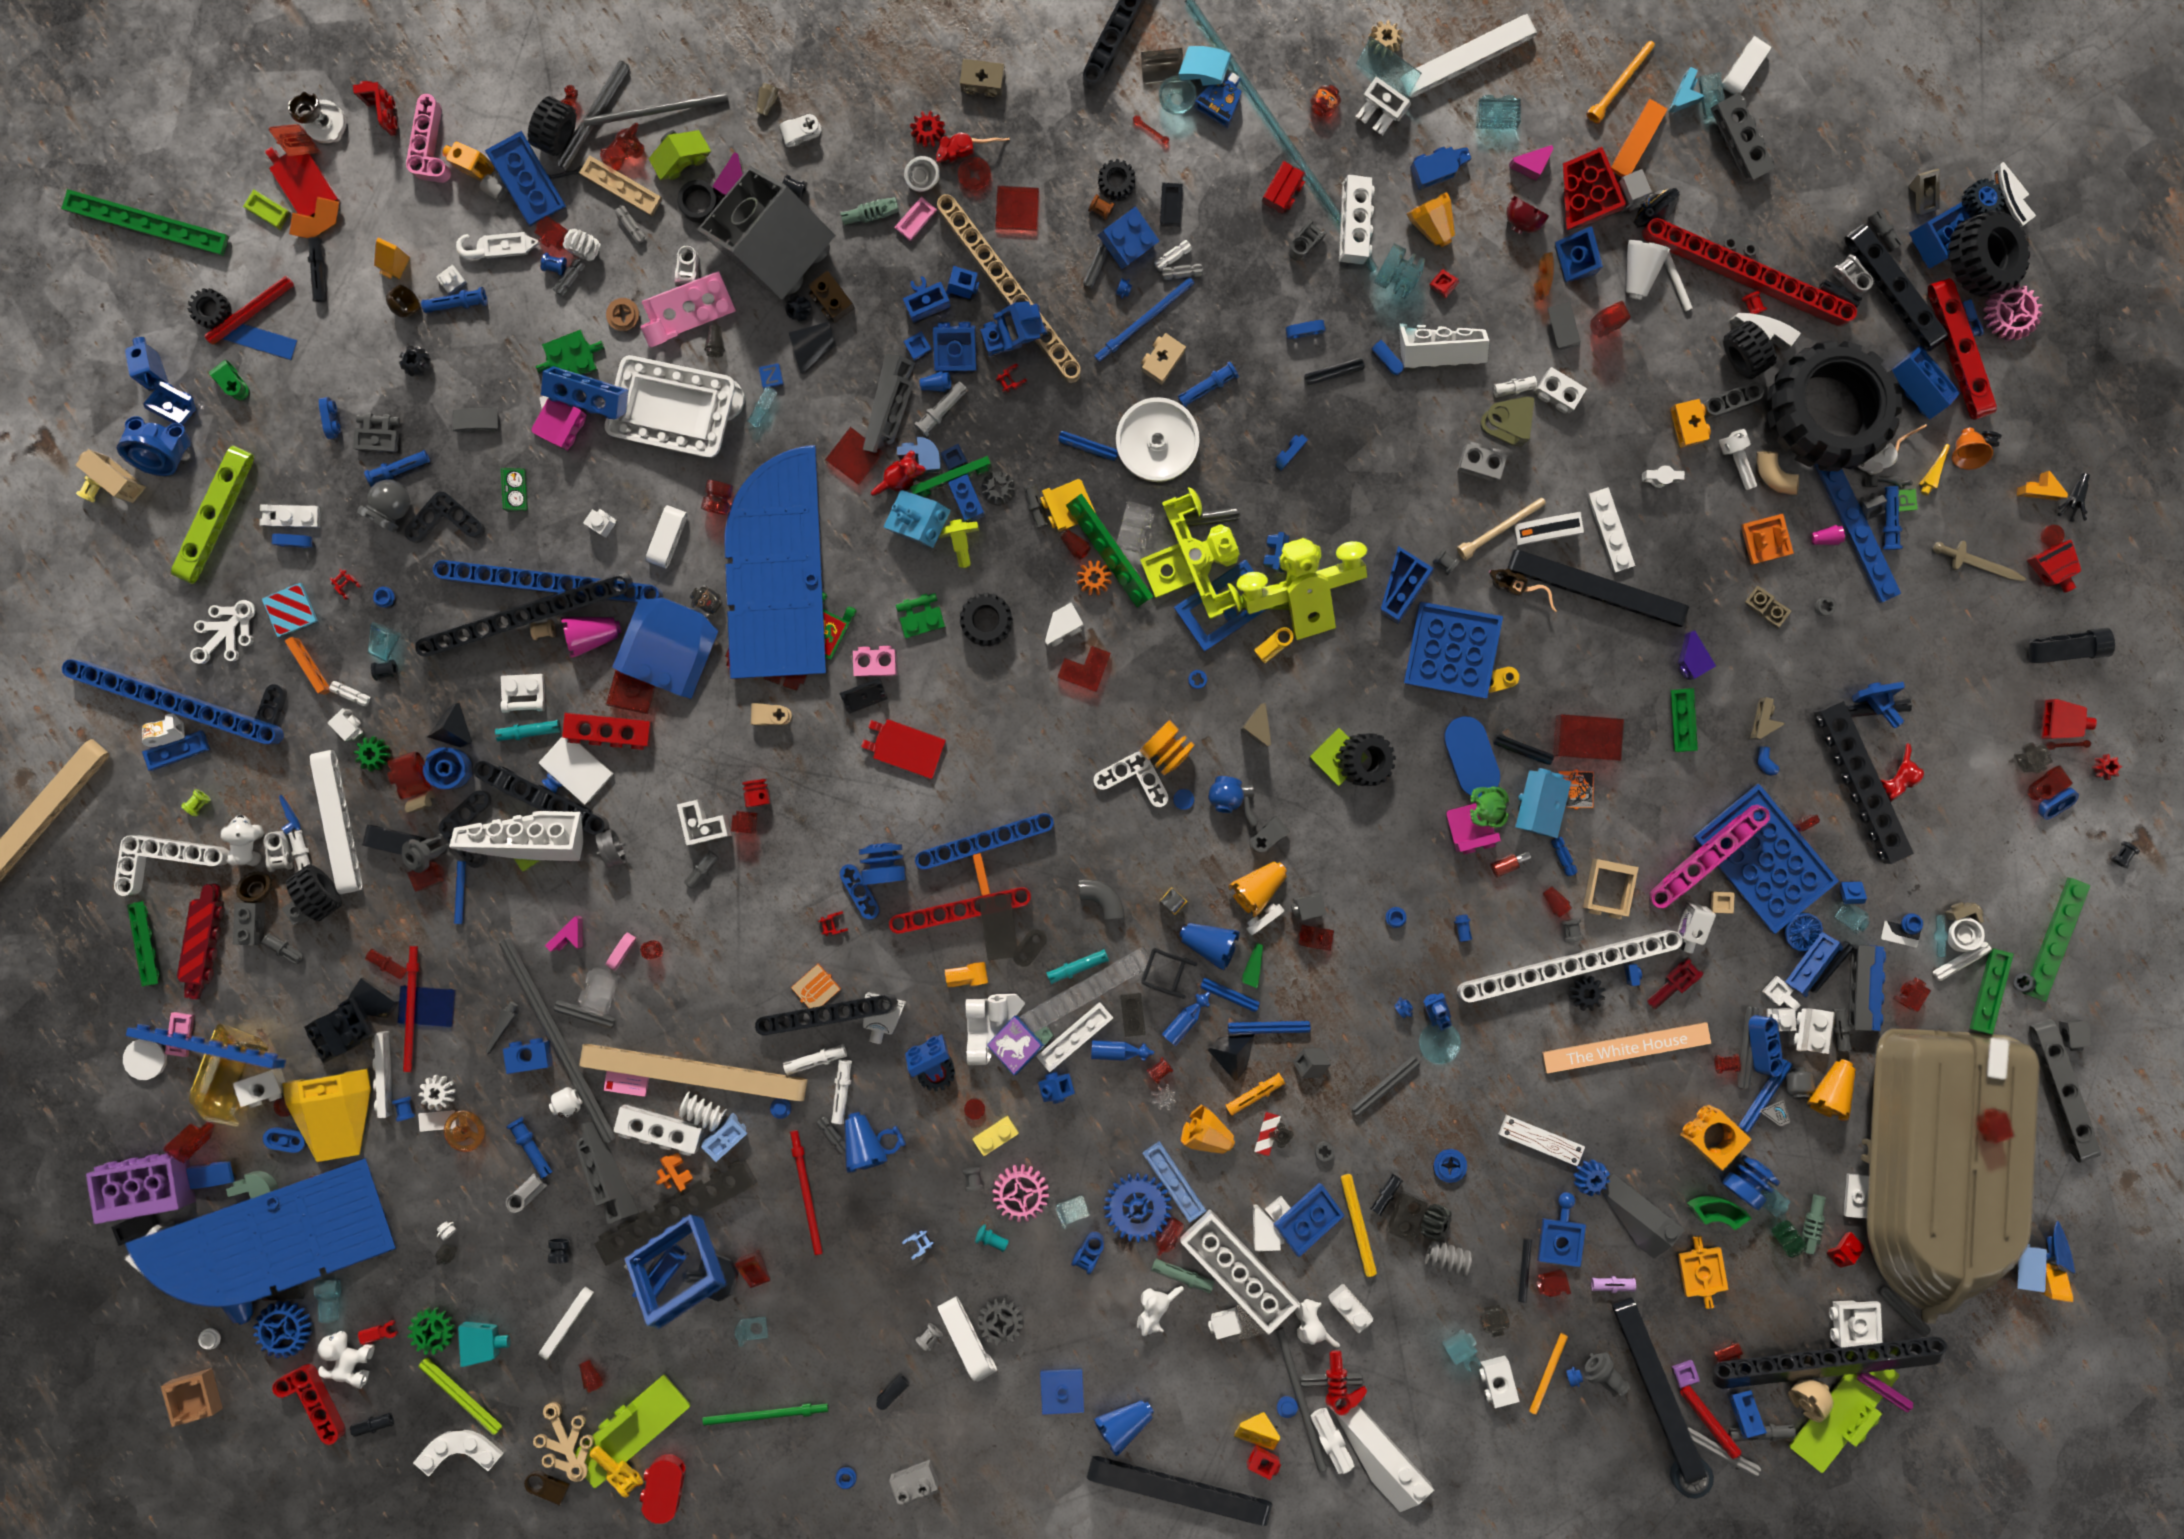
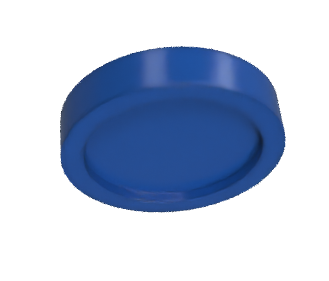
(1183, 799)

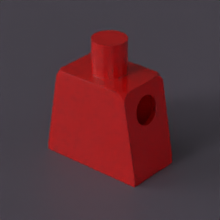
(2065, 720)

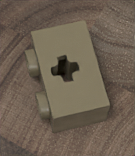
(973, 71)

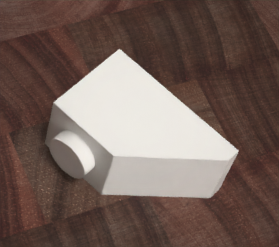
(1264, 1232)

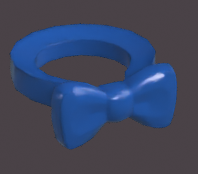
(895, 1131)

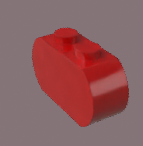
(663, 1488)

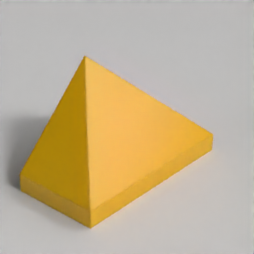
(1258, 1431)

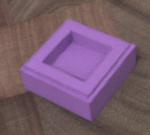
(1685, 1373)

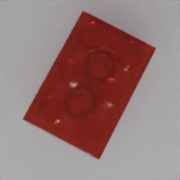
(1588, 737)

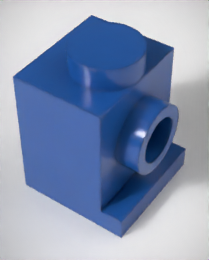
(962, 282)
(995, 345)

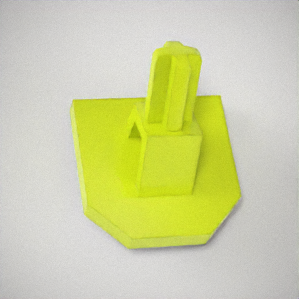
(957, 531)

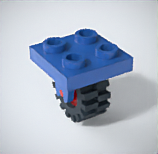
(931, 1063)

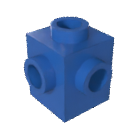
(1056, 1087)

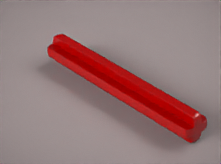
(1710, 1422)

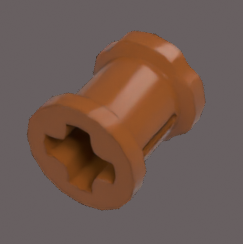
(1101, 207)

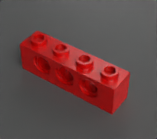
(573, 723)

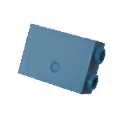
(917, 518)
(1543, 803)

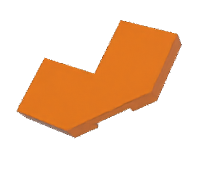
(324, 218)

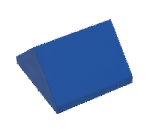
(1579, 255)

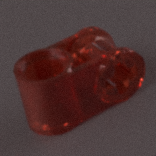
(2049, 784)

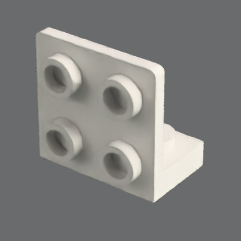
(1814, 1030)

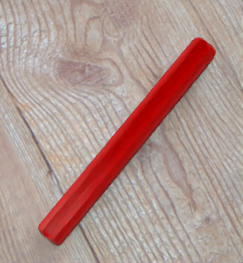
(249, 310)

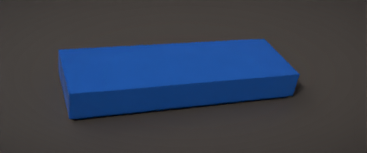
(176, 751)

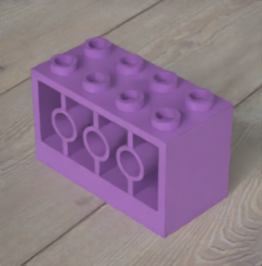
(138, 1187)

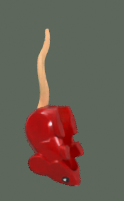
(959, 145)

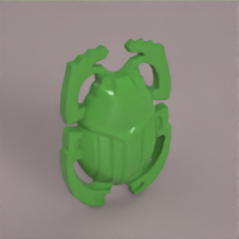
(1489, 806)

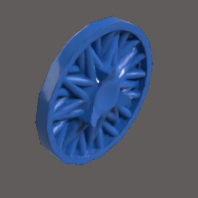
(1803, 931)

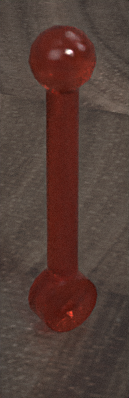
(1137, 120)
(2051, 745)

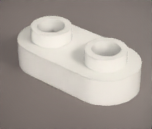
(1257, 923)

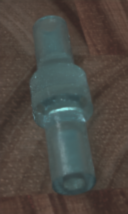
(1940, 935)

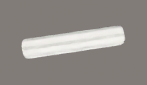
(1961, 962)

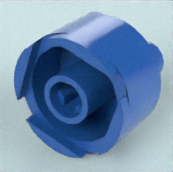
(436, 766)

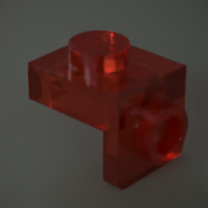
(1316, 937)

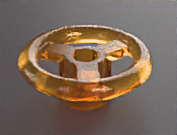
(457, 1136)

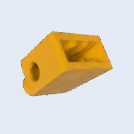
(465, 159)

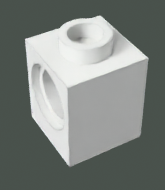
(1225, 1323)

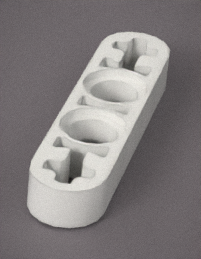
(565, 1324)

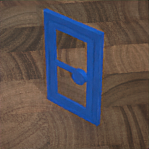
(1235, 622)

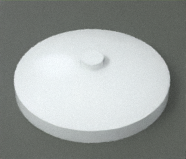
(1157, 439)

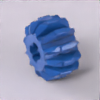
(1591, 1177)

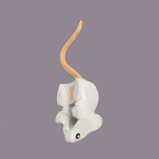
(1886, 457)

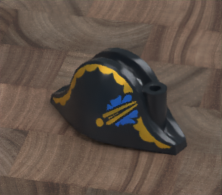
(1658, 205)

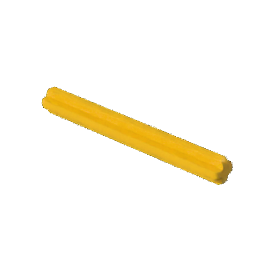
(1358, 1225)

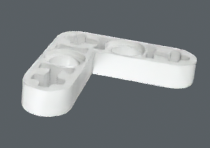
(1140, 773)

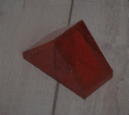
(753, 1269)

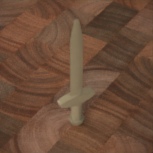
(1960, 556)

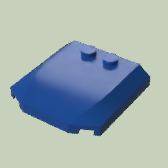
(666, 645)

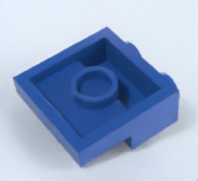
(954, 347)

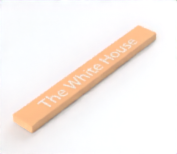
(1626, 1047)

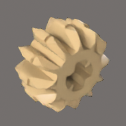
(1389, 31)

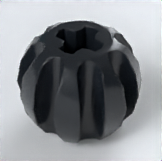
(408, 364)

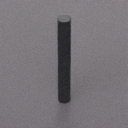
(1525, 1266)

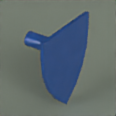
(2059, 1249)

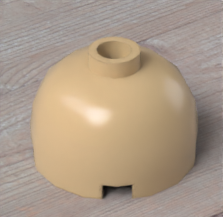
(1813, 1398)

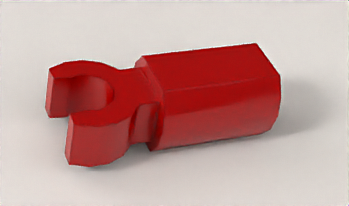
(376, 1333)

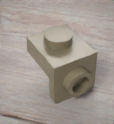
(1963, 910)

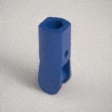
(1972, 317)
(1387, 357)

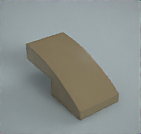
(419, 802)

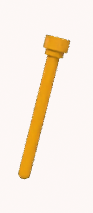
(1597, 112)

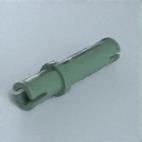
(1184, 1276)

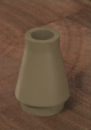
(766, 98)

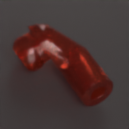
(571, 95)

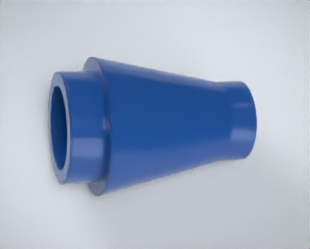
(936, 382)

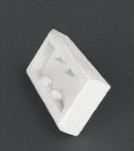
(1856, 1196)

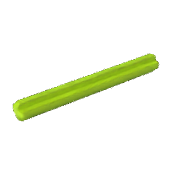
(460, 1396)

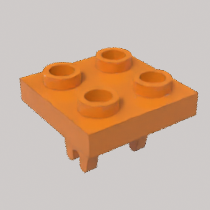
(1767, 539)

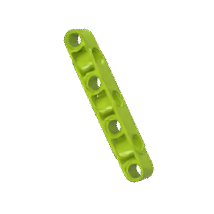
(205, 530)

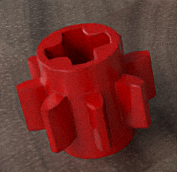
(2100, 767)

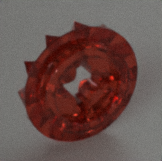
(974, 164)

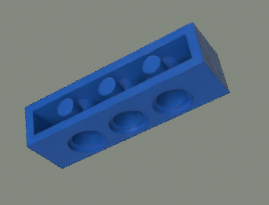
(615, 397)

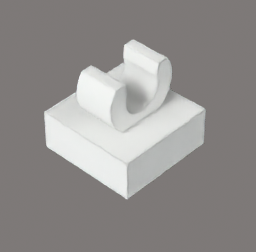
(451, 279)
(1277, 1208)

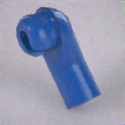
(1766, 763)

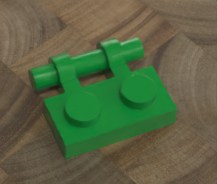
(923, 621)

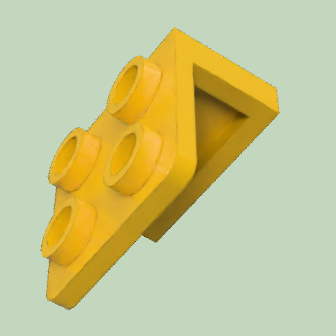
(1056, 502)

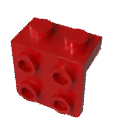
(375, 95)

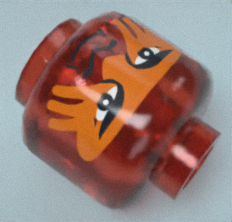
(1325, 100)

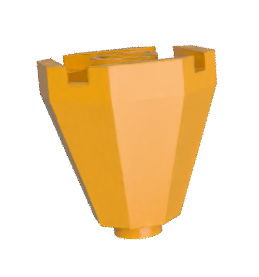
(1434, 220)
(1206, 1132)

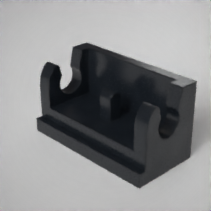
(863, 696)

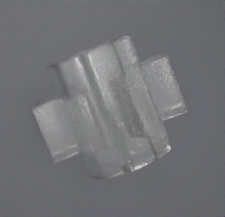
(1167, 1101)

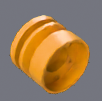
(1166, 748)

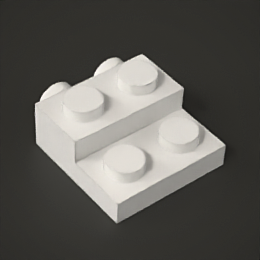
(1856, 1323)

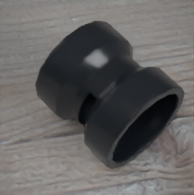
(558, 1250)

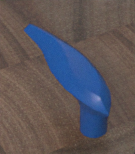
(291, 817)

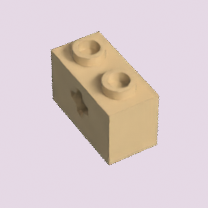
(1160, 370)

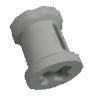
(929, 1337)

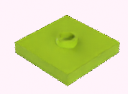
(1327, 753)

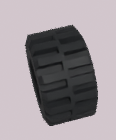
(551, 126)
(1749, 349)
(986, 601)
(1381, 759)
(313, 892)

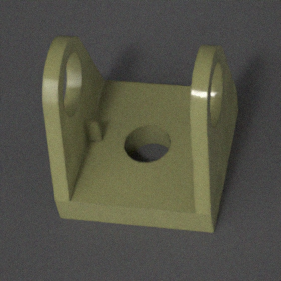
(1515, 420)

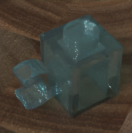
(1461, 1348)

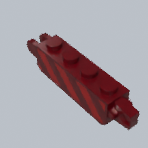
(200, 941)

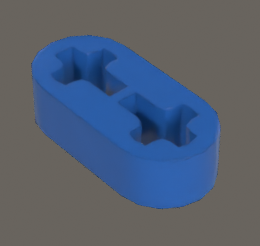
(1305, 329)
(292, 540)

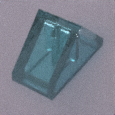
(382, 641)

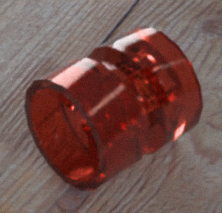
(719, 490)

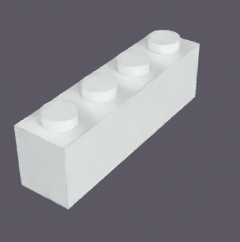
(1442, 346)

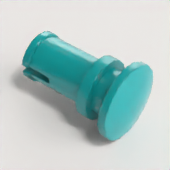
(991, 1239)

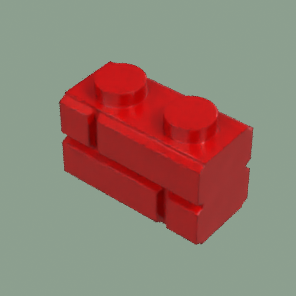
(1283, 187)

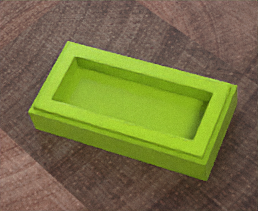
(266, 209)

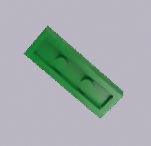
(1684, 720)

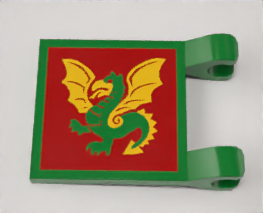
(835, 628)

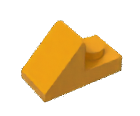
(2047, 488)

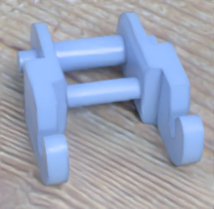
(914, 1237)

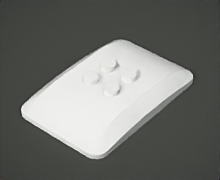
(672, 406)

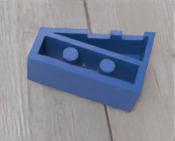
(1404, 585)

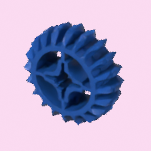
(267, 1324)

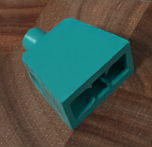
(480, 1342)

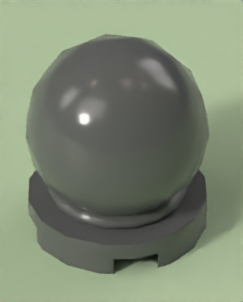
(386, 503)

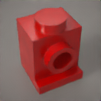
(1265, 1470)

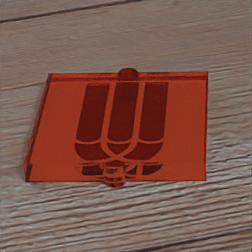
(293, 139)

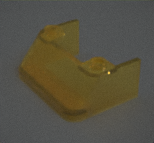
(213, 1087)

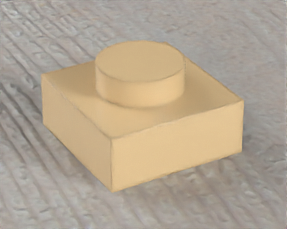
(1722, 902)

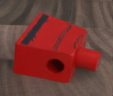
(2057, 565)

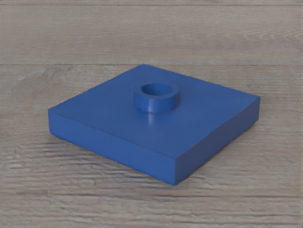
(1062, 1391)

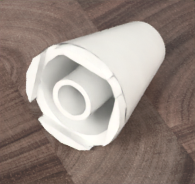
(1643, 267)

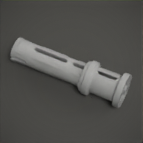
(946, 403)

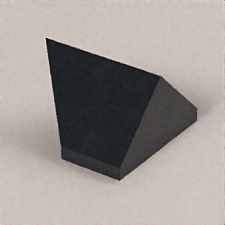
(452, 728)
(1233, 1053)

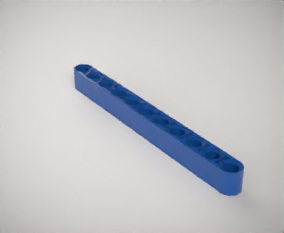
(537, 583)
(163, 701)

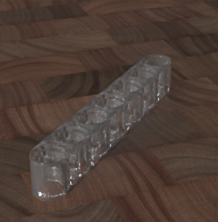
(1086, 990)

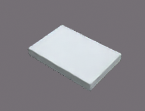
(576, 769)

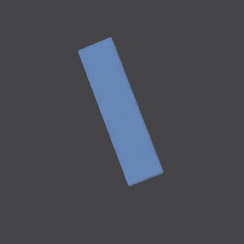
(1174, 1181)

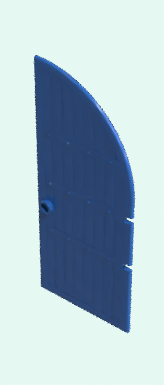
(776, 570)
(268, 1240)

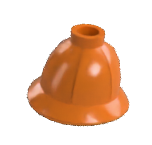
(1971, 450)

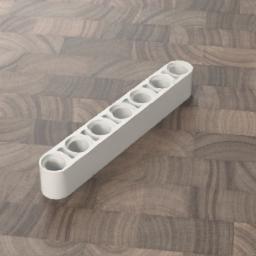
(1474, 53)
(336, 822)

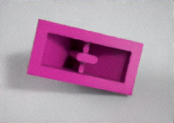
(1532, 163)

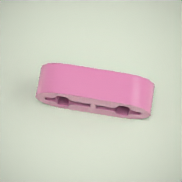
(620, 951)

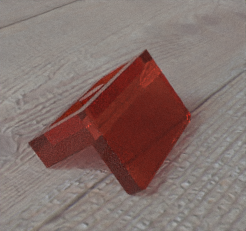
(189, 1141)

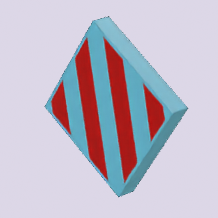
(290, 610)

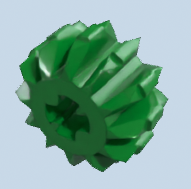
(380, 753)

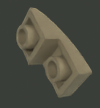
(1767, 607)

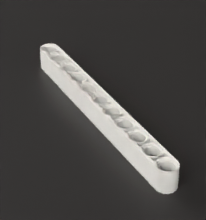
(1579, 965)

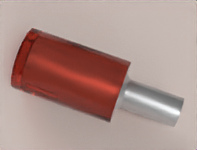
(1508, 864)

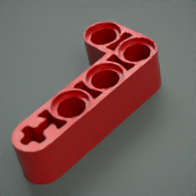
(312, 1405)

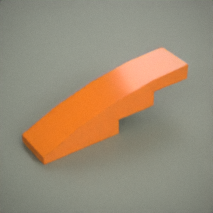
(1638, 138)

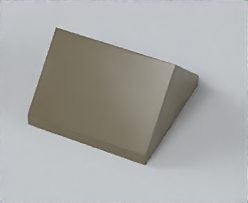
(1258, 727)

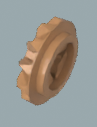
(614, 309)

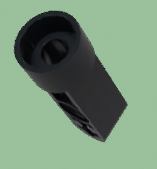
(2091, 644)

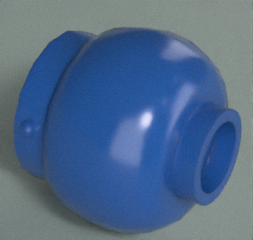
(1226, 794)

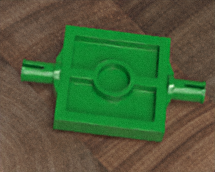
(571, 354)

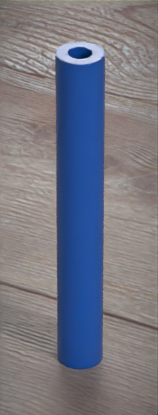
(459, 896)

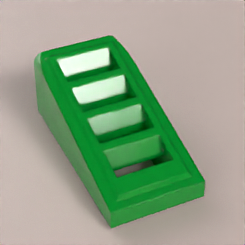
(1252, 971)

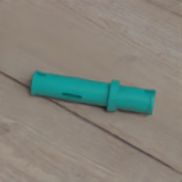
(520, 731)
(1077, 966)

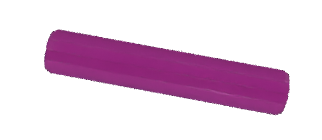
(1885, 1391)

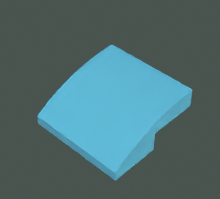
(1205, 64)

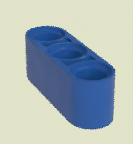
(1765, 1045)

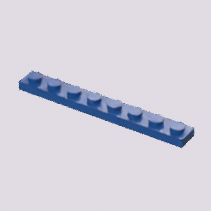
(1859, 534)
(212, 1047)

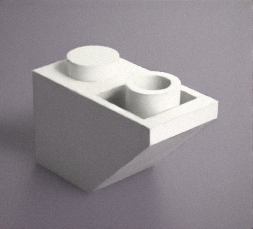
(1063, 622)

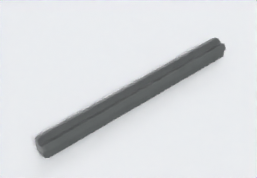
(595, 110)

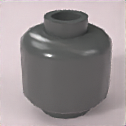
(1800, 1083)

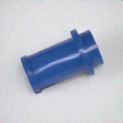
(1463, 927)

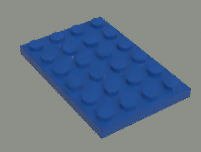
(1775, 867)

